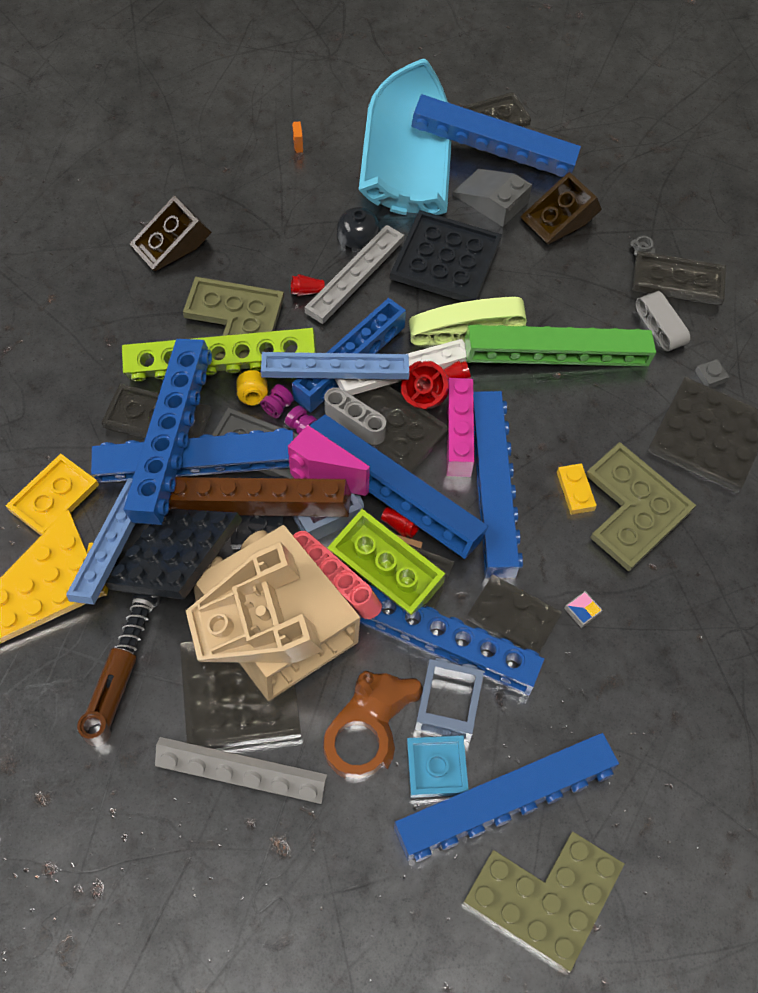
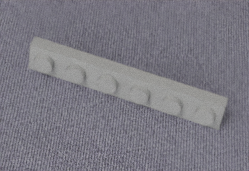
(354, 274)
(240, 770)

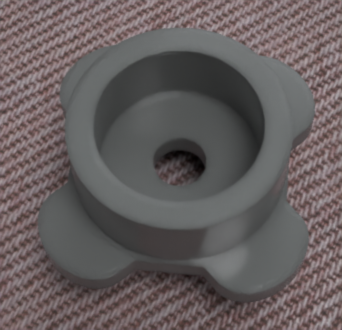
(643, 244)

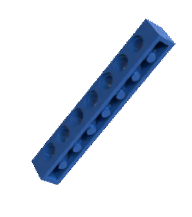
(168, 432)
(445, 645)

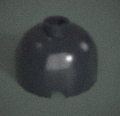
(357, 228)

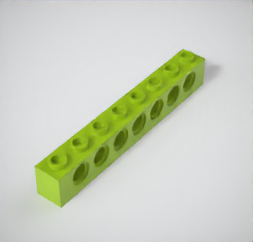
(136, 355)

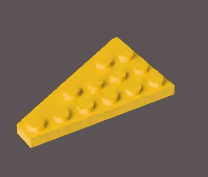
(39, 580)

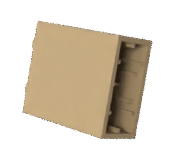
(309, 595)

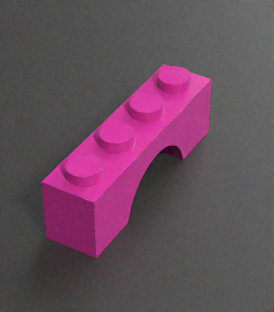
(460, 428)

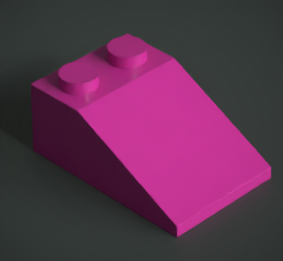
(320, 458)

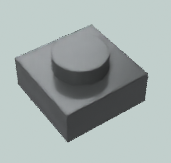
(712, 373)

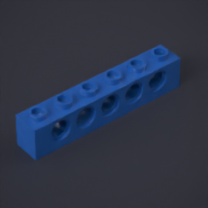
(365, 338)

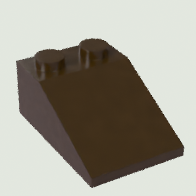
(562, 209)
(170, 235)

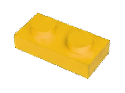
(576, 489)

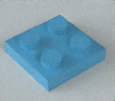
(437, 766)

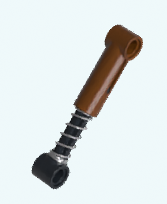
(116, 673)

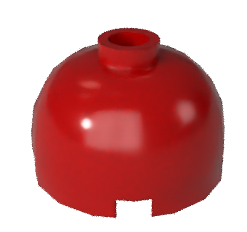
(426, 385)

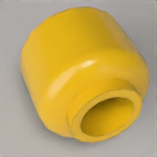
(251, 387)

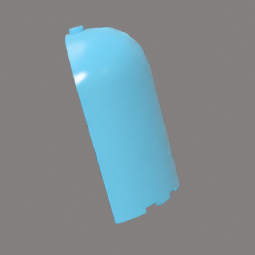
(400, 163)

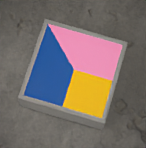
(583, 609)

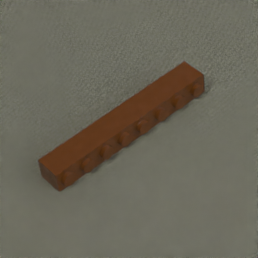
(263, 496)

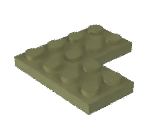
(237, 306)
(647, 508)
(550, 914)

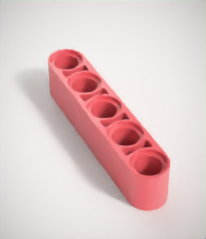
(348, 583)

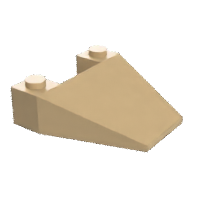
(244, 619)

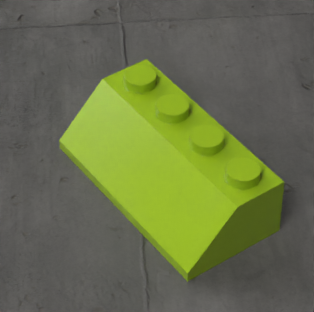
(387, 562)

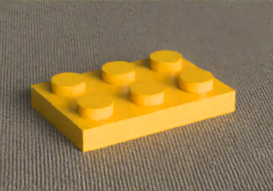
(51, 493)

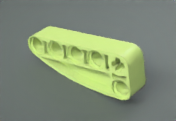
(452, 321)

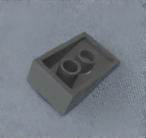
(495, 194)

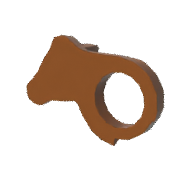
(374, 703)

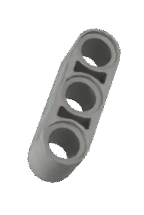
(663, 321)
(350, 406)

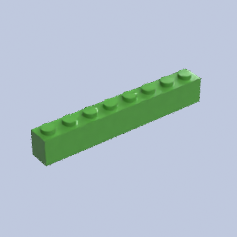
(559, 345)

